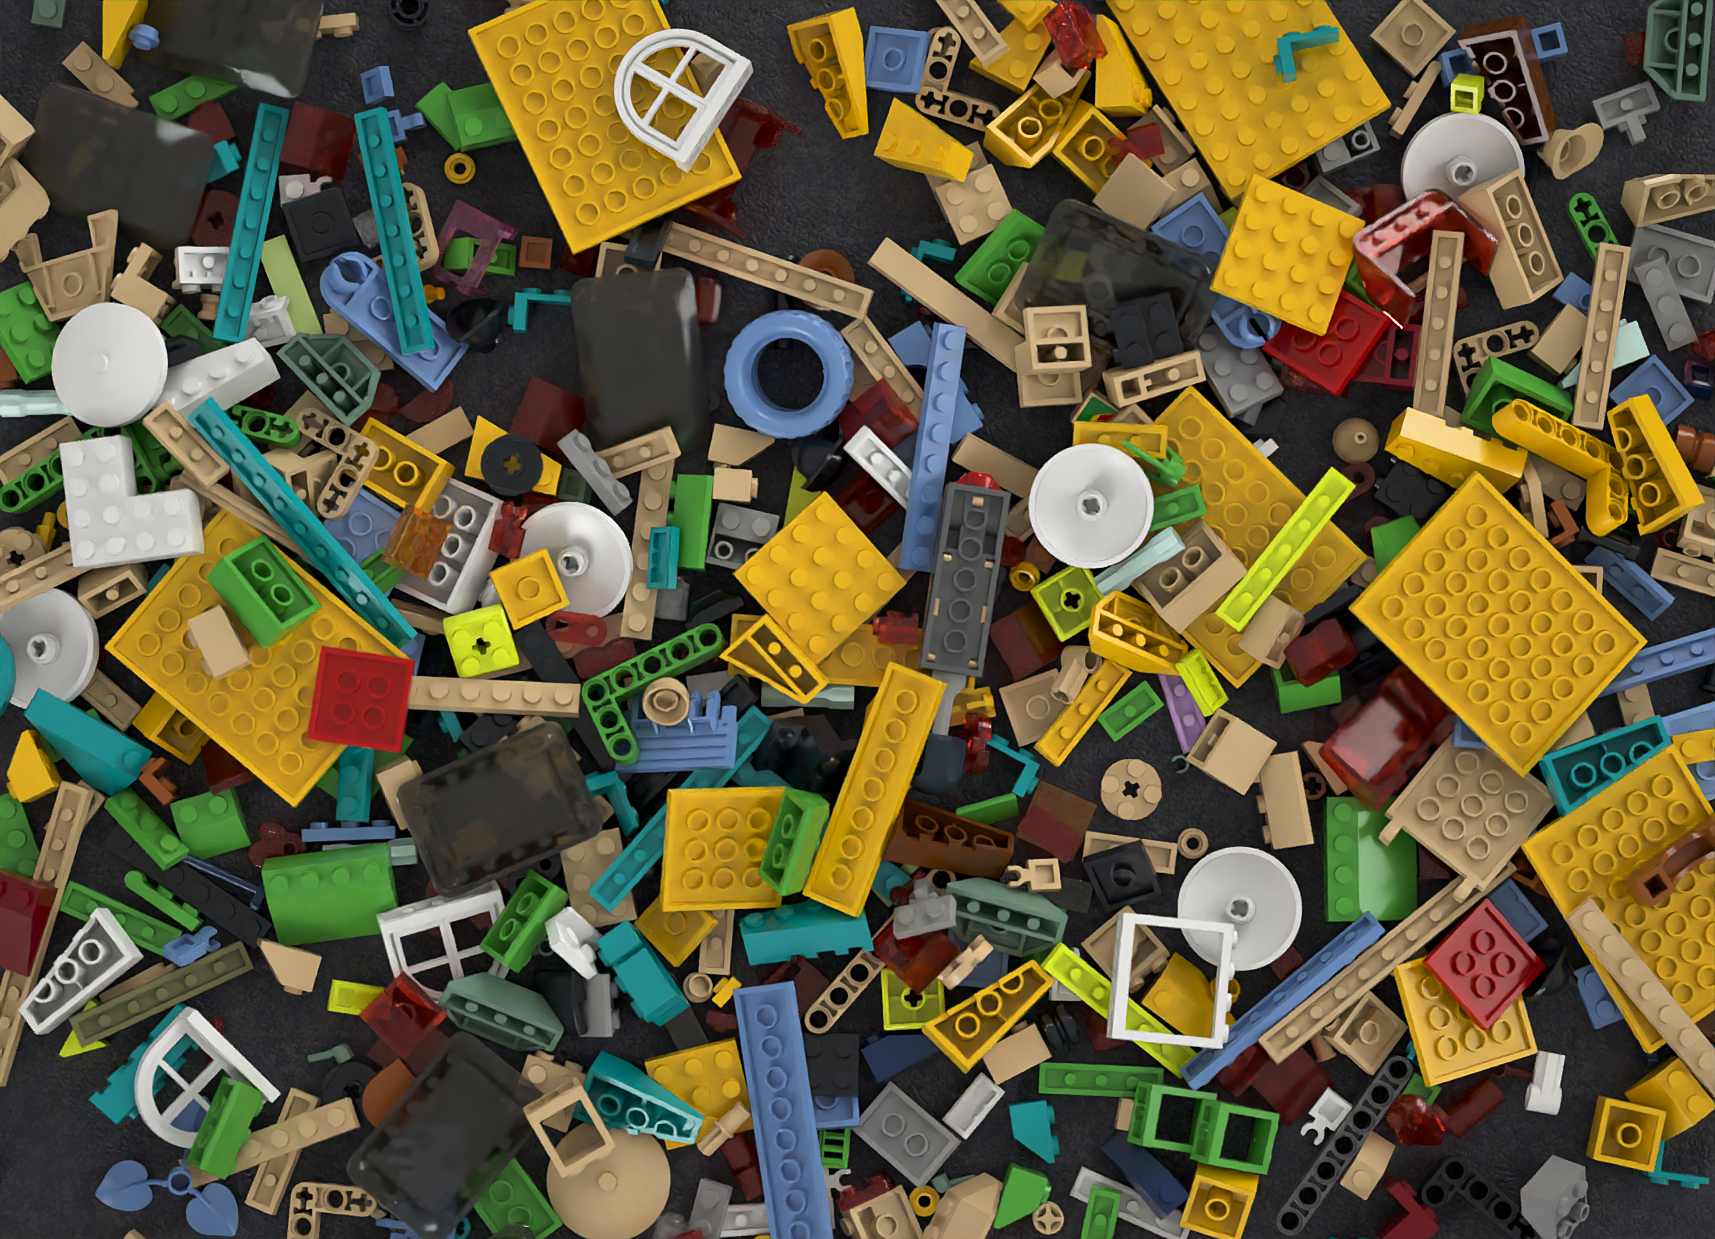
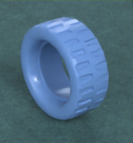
(744, 387)

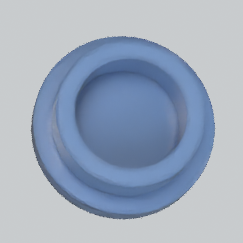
(144, 37)

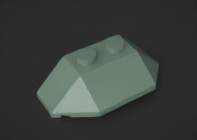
(1678, 47)
(333, 372)
(1005, 917)
(502, 1012)

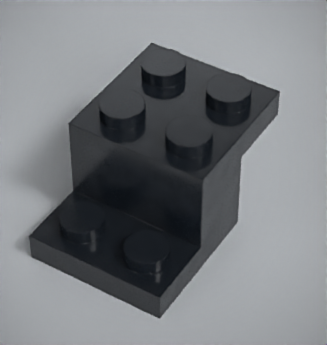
(1373, 655)
(806, 753)

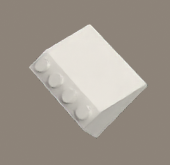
(465, 555)

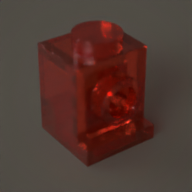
(896, 628)

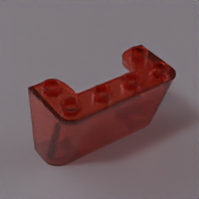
(1388, 738)

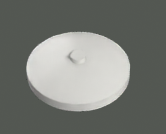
(1458, 154)
(109, 365)
(1091, 505)
(586, 553)
(51, 645)
(1243, 890)

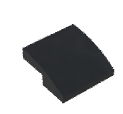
(563, 992)

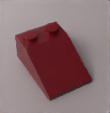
(23, 919)

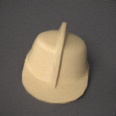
(1572, 149)

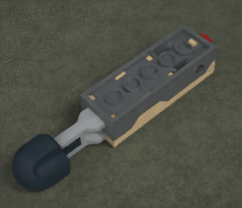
(959, 613)

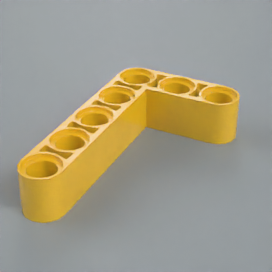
(1575, 452)

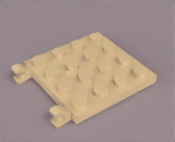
(1469, 812)

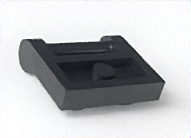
(1621, 540)

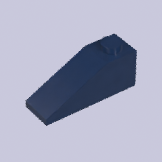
(896, 1052)
(1145, 1175)

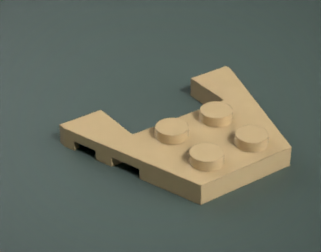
(74, 280)

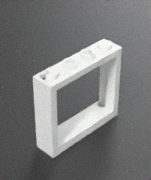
(1121, 978)

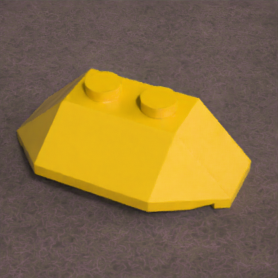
(1134, 635)

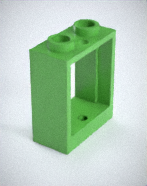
(1146, 1114)
(1214, 1117)

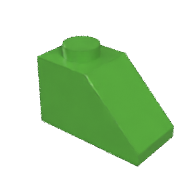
(462, 251)

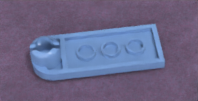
(1202, 231)
(369, 308)

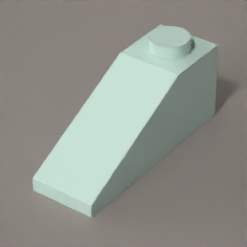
(1629, 348)

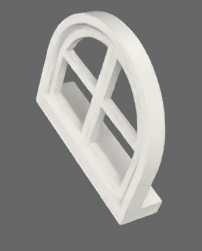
(709, 110)
(439, 912)
(223, 1057)

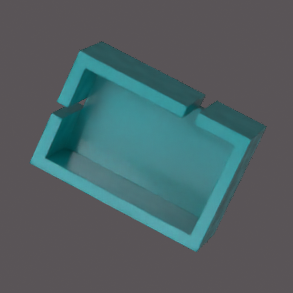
(641, 974)

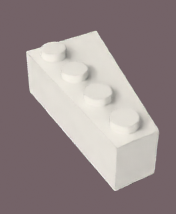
(224, 375)
(86, 968)

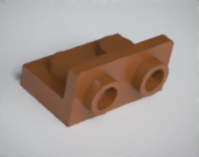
(1560, 519)
(161, 786)

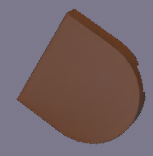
(385, 1090)

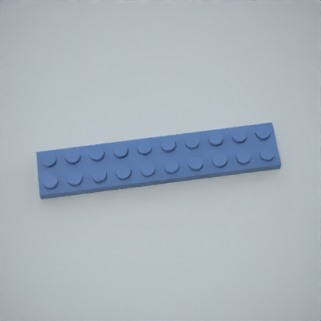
(782, 1111)

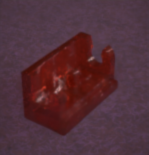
(1074, 34)
(1244, 1069)

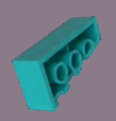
(1597, 763)
(802, 930)
(118, 1098)

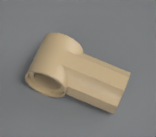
(1076, 665)

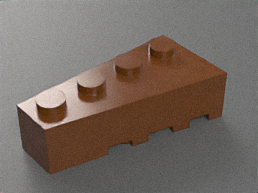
(1510, 67)
(947, 842)

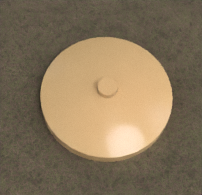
(615, 1194)

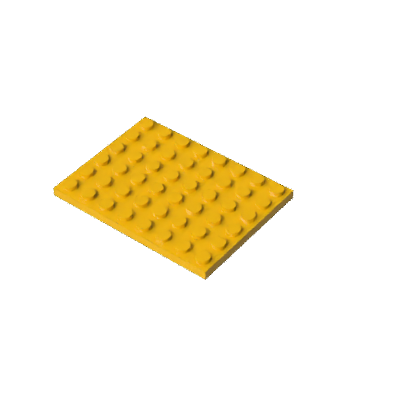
(556, 84)
(1224, 85)
(1246, 508)
(1498, 624)
(264, 707)
(1608, 840)

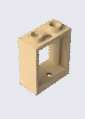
(553, 1103)

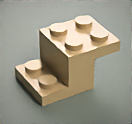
(972, 205)
(135, 290)
(1052, 356)
(303, 475)

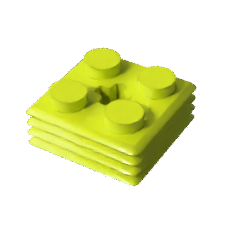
(1051, 597)
(485, 623)
(899, 1013)

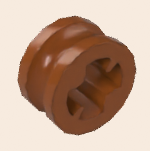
(1317, 779)

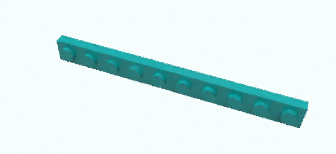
(300, 523)

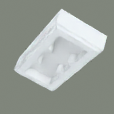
(973, 1105)

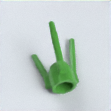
(1168, 470)

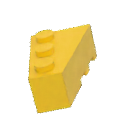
(1021, 62)
(920, 145)
(484, 434)
(777, 660)

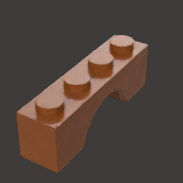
(1663, 872)

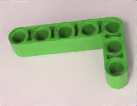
(51, 471)
(641, 679)

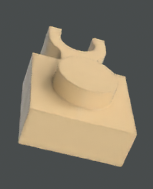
(1039, 875)

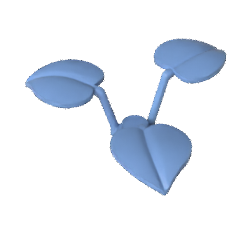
(208, 1213)

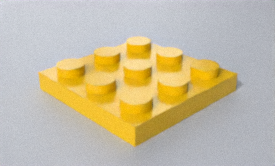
(706, 1079)

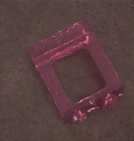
(480, 225)

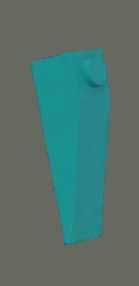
(92, 747)
(636, 1103)

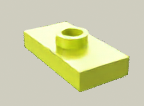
(1201, 681)
(351, 996)

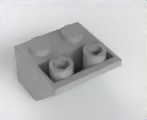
(1346, 150)
(739, 534)
(598, 1008)
(1556, 1198)

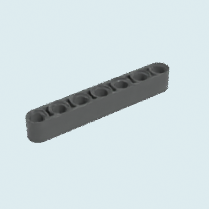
(1340, 1160)

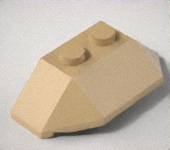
(966, 1210)

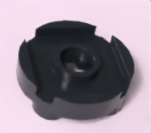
(502, 450)
(347, 1074)

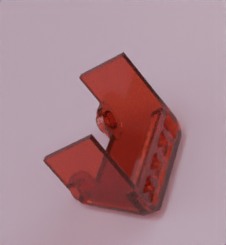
(744, 131)
(1406, 237)

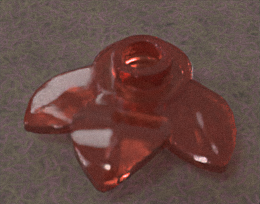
(274, 844)

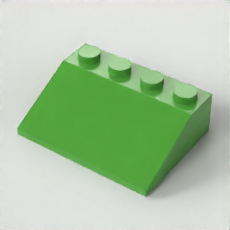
(1363, 870)
(329, 893)

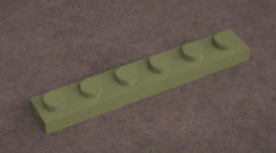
(161, 993)

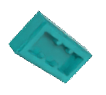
(663, 558)

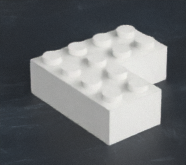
(108, 517)

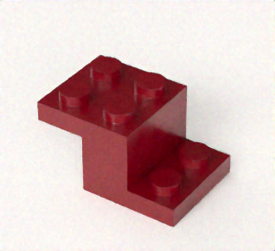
(1394, 359)
(1412, 1219)

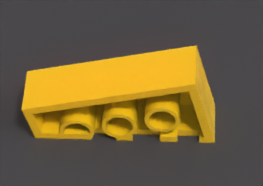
(1453, 452)
(1654, 468)
(982, 1020)

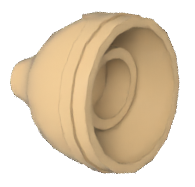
(1355, 440)
(666, 701)

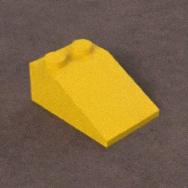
(118, 20)
(1119, 80)
(1084, 146)
(403, 468)

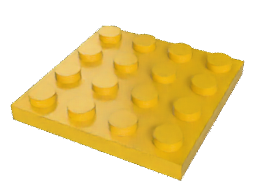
(1286, 255)
(819, 578)
(717, 848)
(1445, 1035)

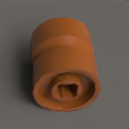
(1693, 448)

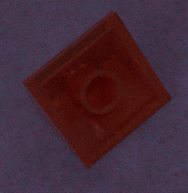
(882, 413)
(866, 503)

